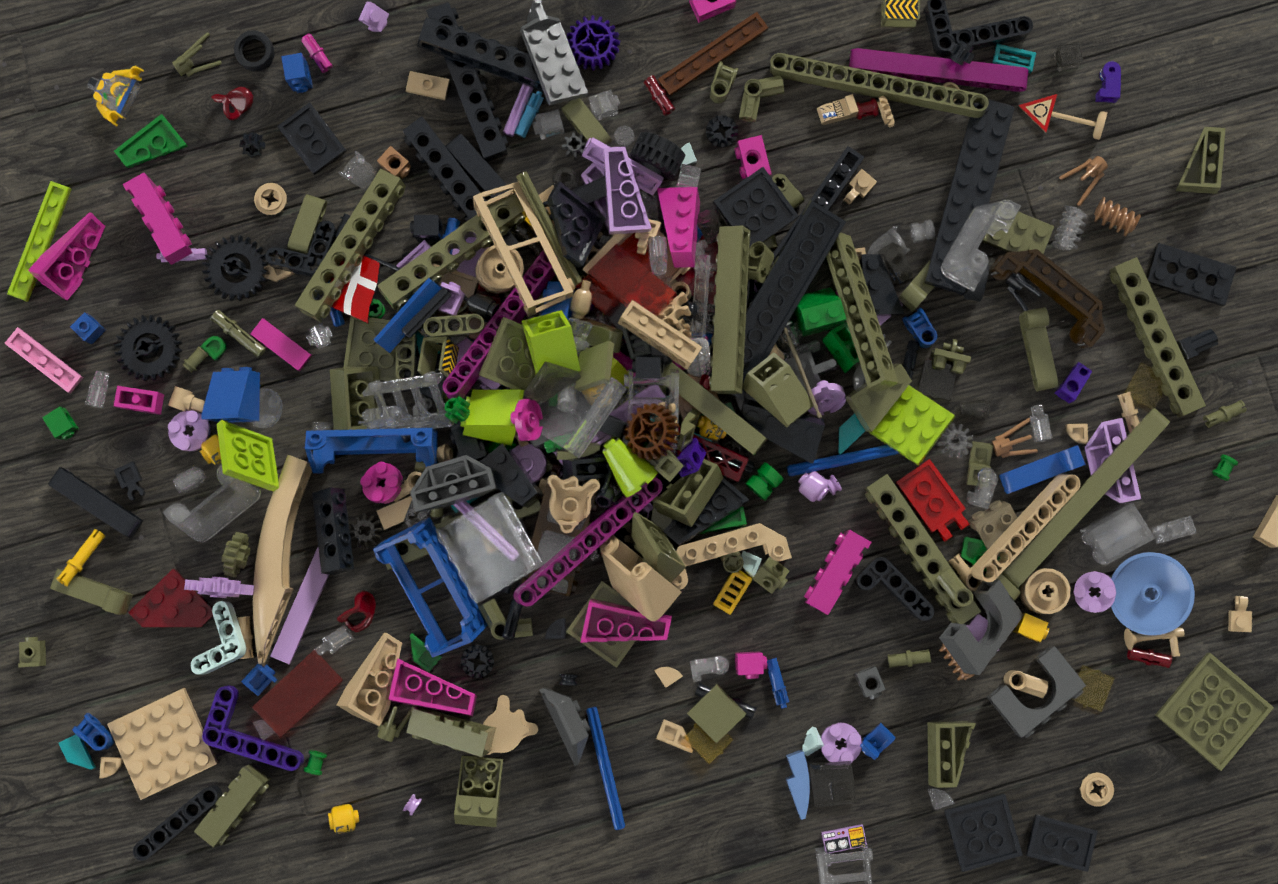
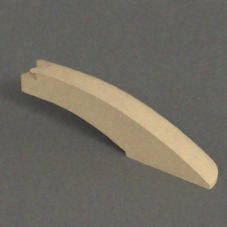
(273, 555)

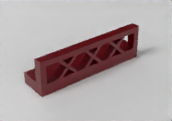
(723, 464)

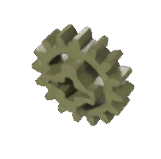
(236, 554)

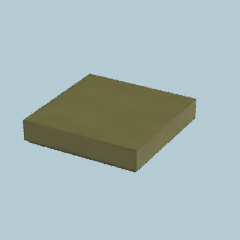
(595, 366)
(716, 713)

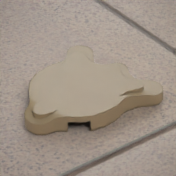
(569, 501)
(509, 726)

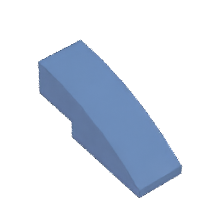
(799, 782)

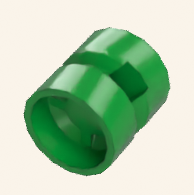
(764, 481)

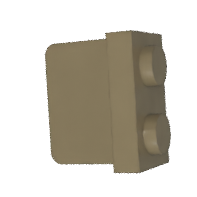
(993, 522)

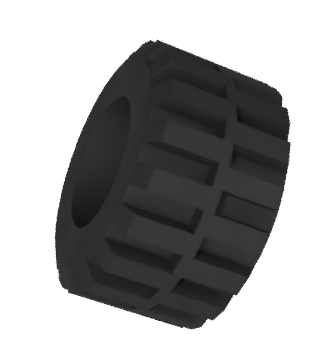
(657, 154)

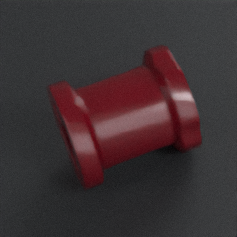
(867, 108)

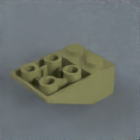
(778, 389)
(478, 791)

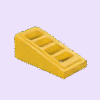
(723, 606)

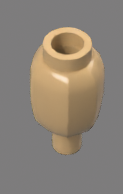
(581, 301)

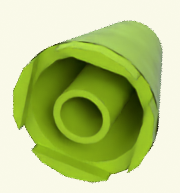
(627, 467)

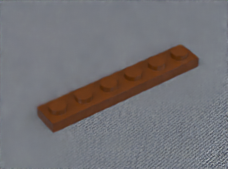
(713, 54)

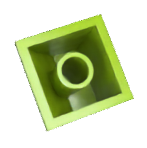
(551, 341)
(491, 415)

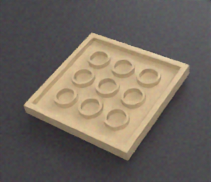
(162, 743)

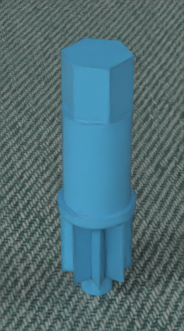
(528, 116)

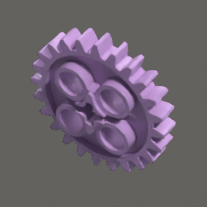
(219, 587)

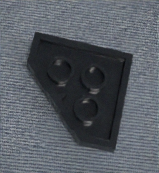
(575, 223)

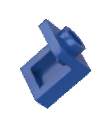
(259, 678)
(876, 741)

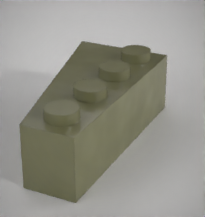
(451, 731)
(232, 805)

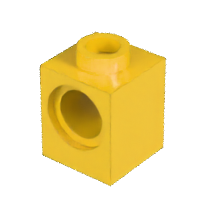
(1032, 628)

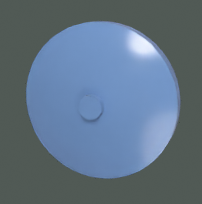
(1152, 593)

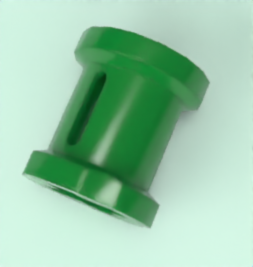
(381, 309)
(1225, 467)
(315, 762)

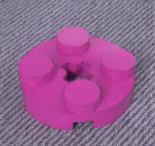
(526, 419)
(374, 475)

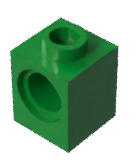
(60, 423)

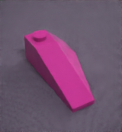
(66, 260)

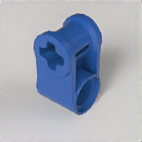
(920, 327)
(90, 730)

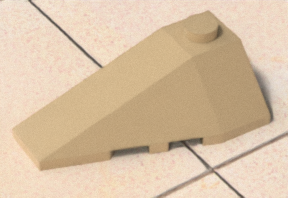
(370, 687)

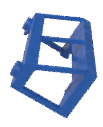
(366, 441)
(425, 536)

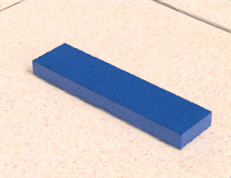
(392, 332)

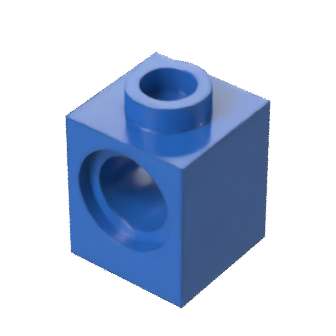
(88, 328)

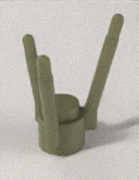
(183, 63)
(388, 729)

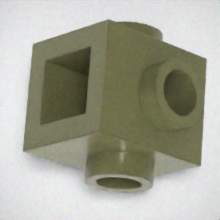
(771, 575)

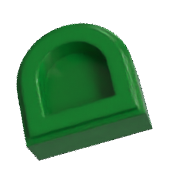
(214, 347)

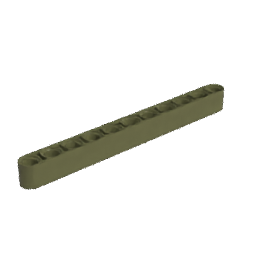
(888, 82)
(1086, 497)

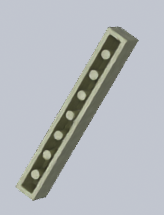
(730, 310)

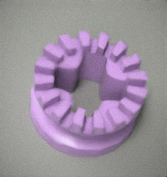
(833, 486)
(412, 805)

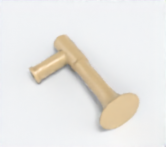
(1133, 638)

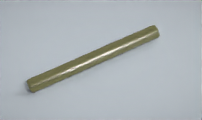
(547, 226)

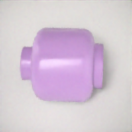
(813, 486)

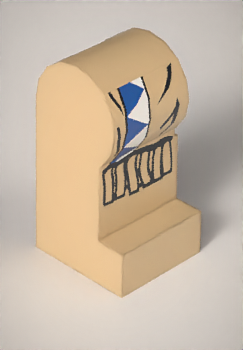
(838, 110)

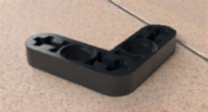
(305, 260)

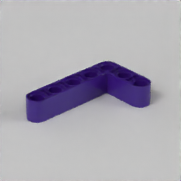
(244, 740)

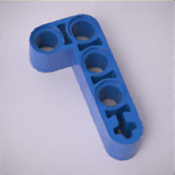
(1042, 469)

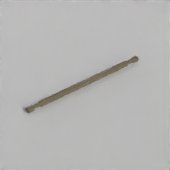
(802, 373)

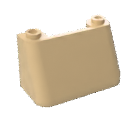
(637, 581)

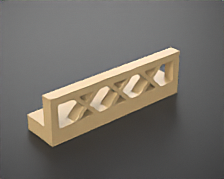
(659, 334)

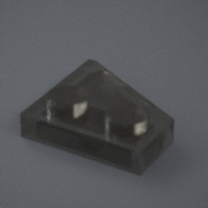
(550, 381)

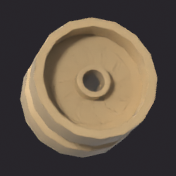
(488, 275)
(1056, 594)

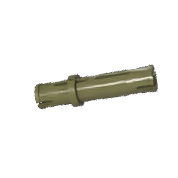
(231, 328)

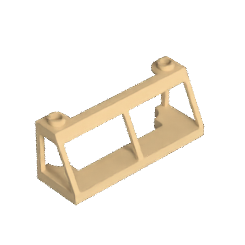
(504, 251)

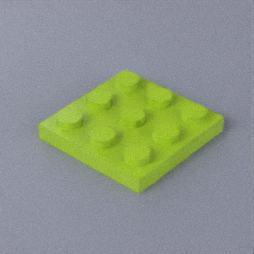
(913, 425)
(247, 456)

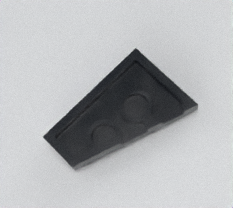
(880, 285)

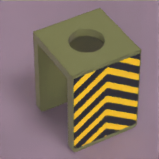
(900, 13)
(430, 351)

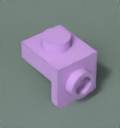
(374, 17)
(453, 304)

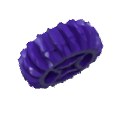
(599, 39)

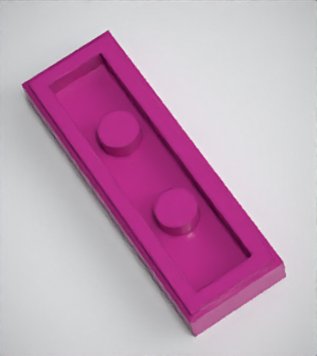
(281, 344)

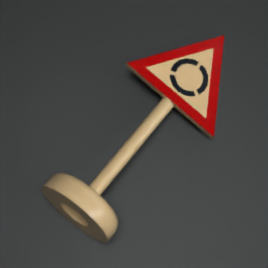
(1042, 110)

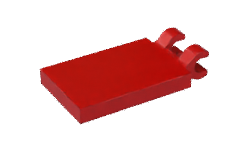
(933, 499)

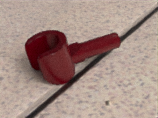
(704, 380)

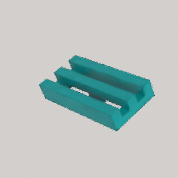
(1017, 51)

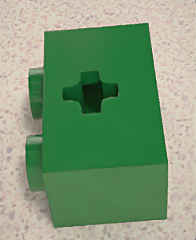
(842, 347)

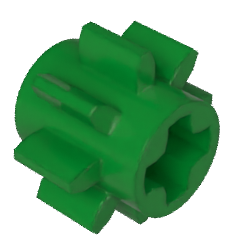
(457, 409)

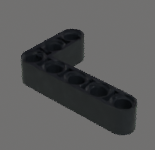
(971, 34)

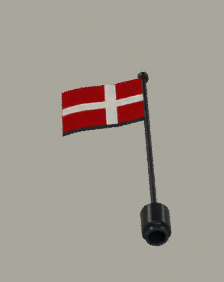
(360, 290)

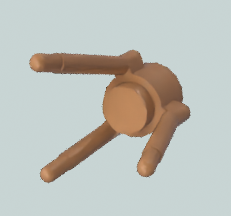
(1094, 168)
(1002, 446)

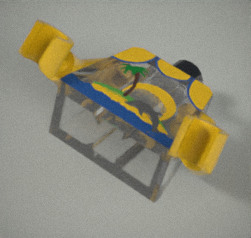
(116, 92)

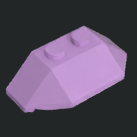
(1097, 450)

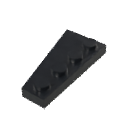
(721, 504)

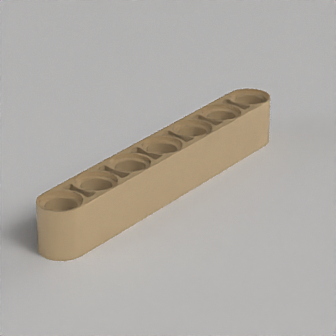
(1017, 528)

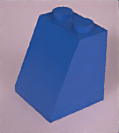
(233, 396)

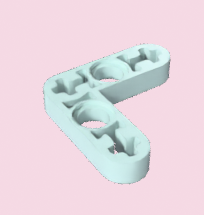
(228, 642)

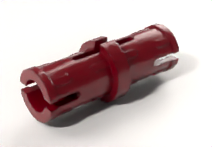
(659, 95)
(1149, 657)

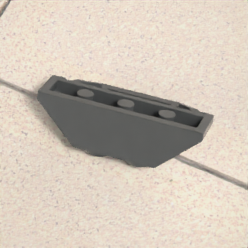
(451, 483)
(568, 721)

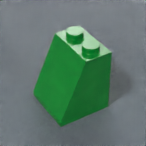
(819, 312)

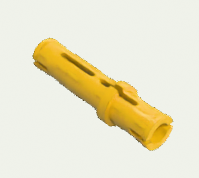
(75, 564)

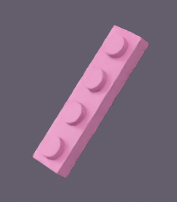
(44, 360)

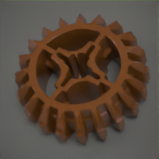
(659, 433)

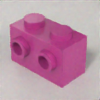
(750, 664)

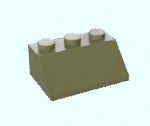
(347, 395)
(655, 547)

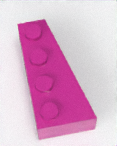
(680, 215)
(159, 218)
(426, 690)

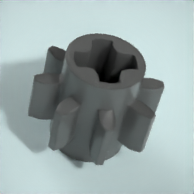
(574, 139)

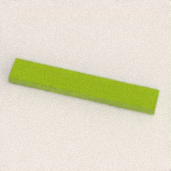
(39, 239)

